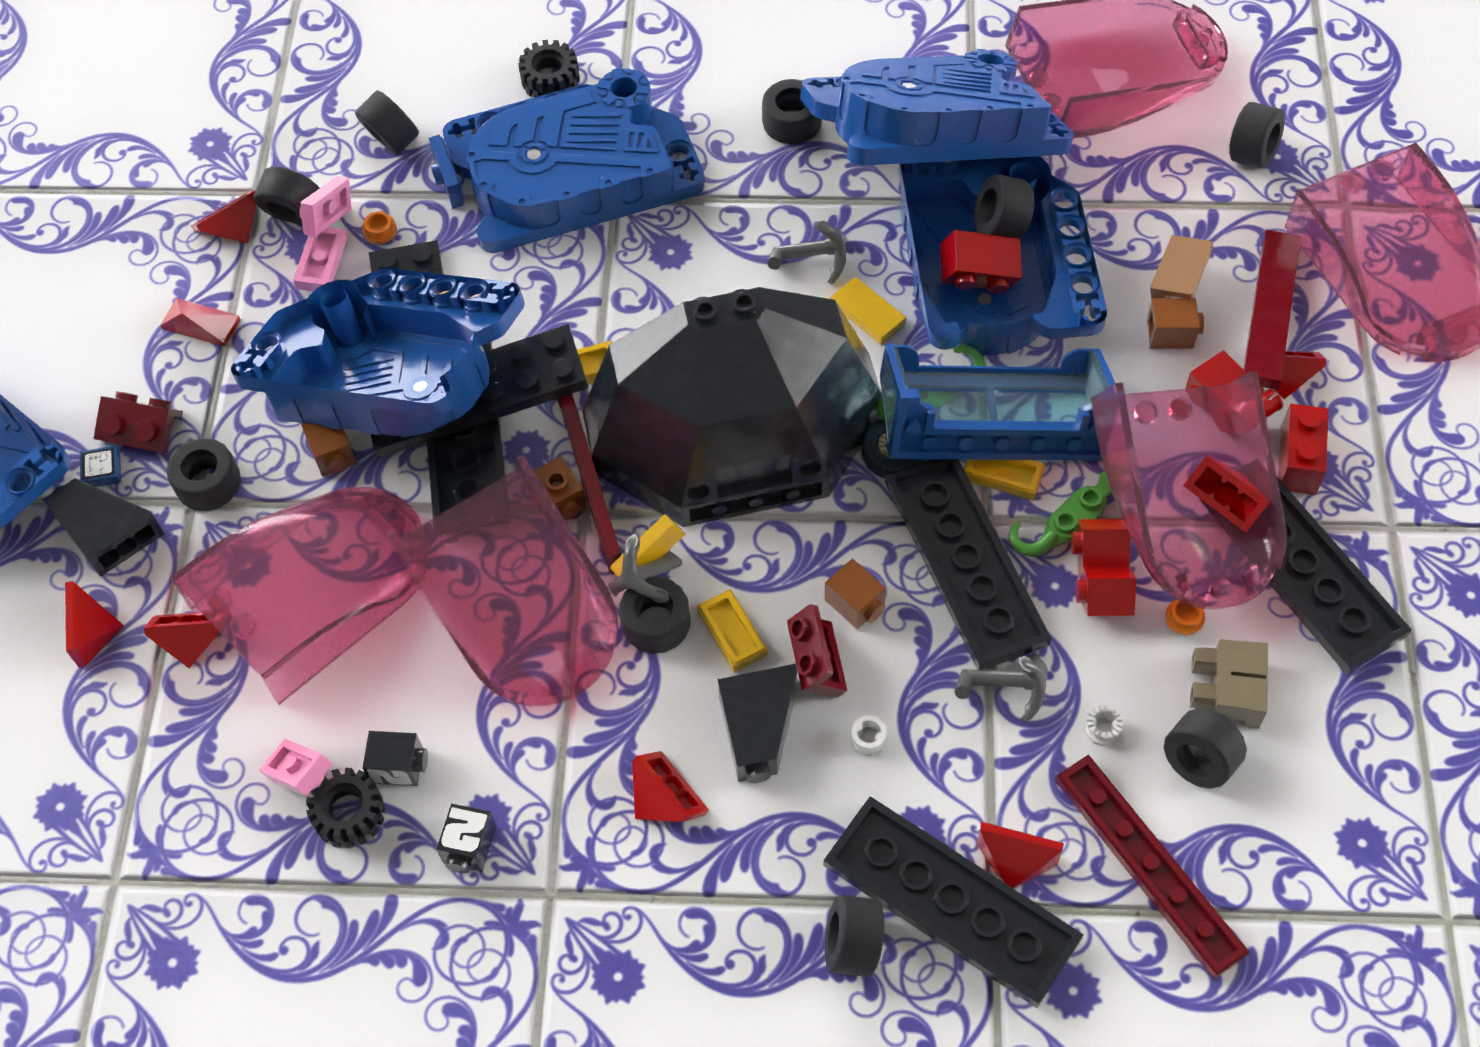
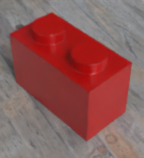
(981, 261)
(1303, 448)

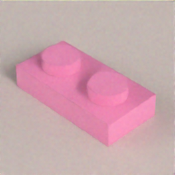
(325, 206)
(320, 259)
(296, 767)

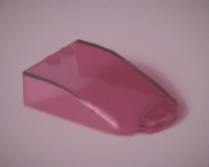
(1115, 58)
(1396, 253)
(1151, 450)
(304, 582)
(514, 591)

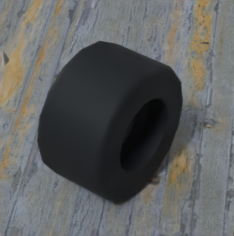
(387, 122)
(785, 126)
(1256, 135)
(281, 193)
(1004, 207)
(198, 456)
(656, 636)
(1205, 748)
(854, 935)

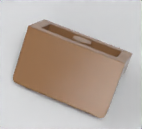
(1181, 268)

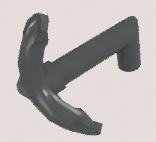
(833, 245)
(634, 576)
(1032, 678)

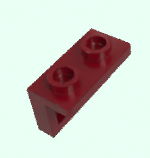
(135, 423)
(816, 653)

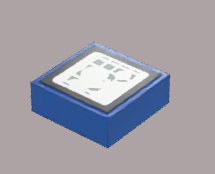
(100, 466)

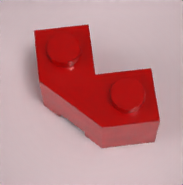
(1105, 575)

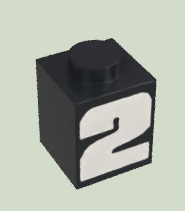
(394, 758)
(466, 838)

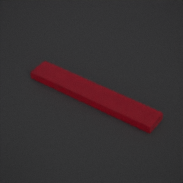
(1272, 308)
(590, 480)
(1152, 867)

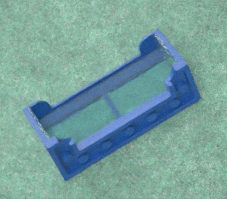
(991, 408)

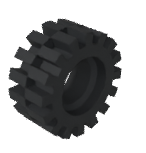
(546, 57)
(356, 827)

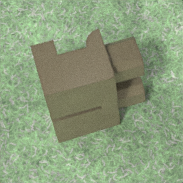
(1237, 680)

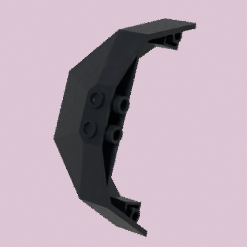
(732, 405)

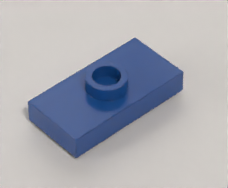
(444, 171)

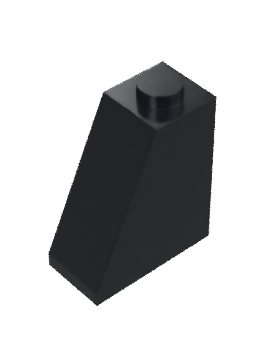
(102, 524)
(757, 719)

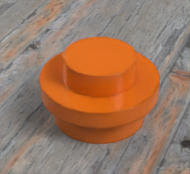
(379, 228)
(1184, 618)

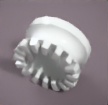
(1106, 713)
(880, 738)

